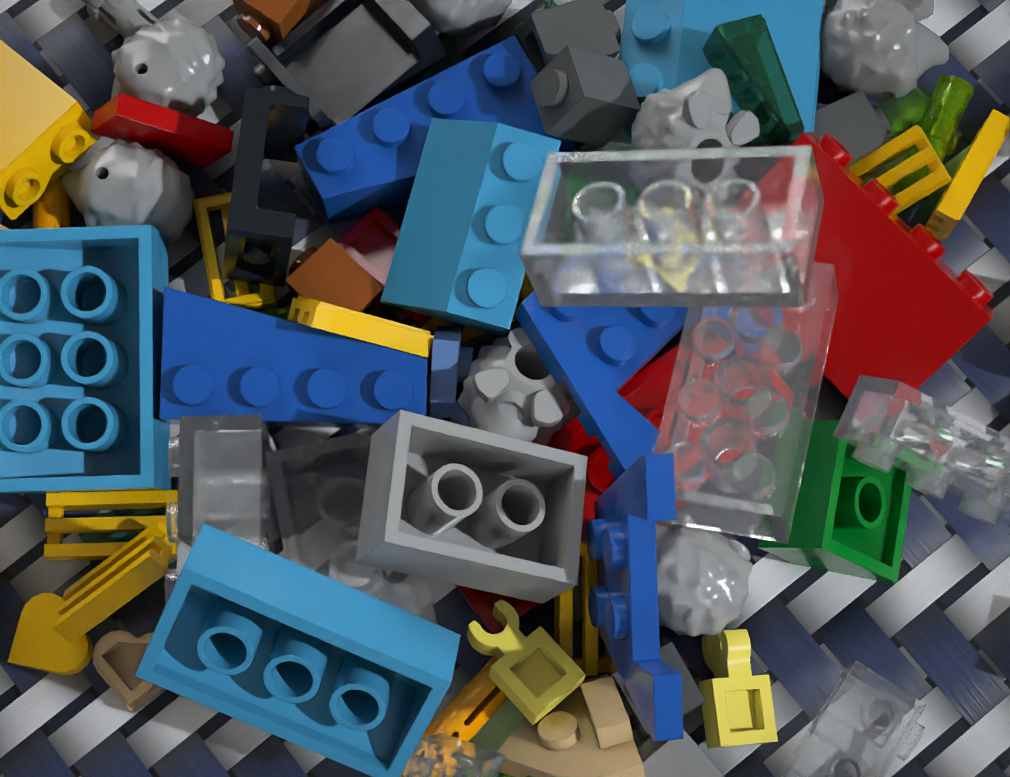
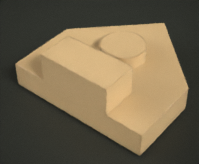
(577, 738)

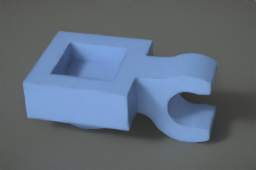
(448, 372)

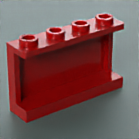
(897, 300)

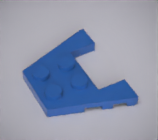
(595, 357)
(627, 588)

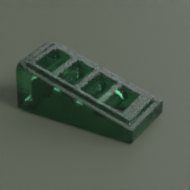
(756, 77)

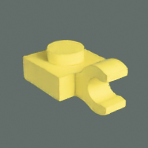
(736, 704)

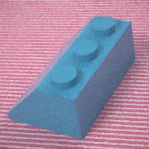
(468, 224)

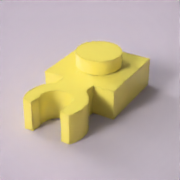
(530, 668)

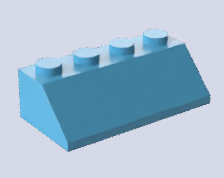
(300, 655)

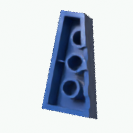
(378, 151)
(290, 373)

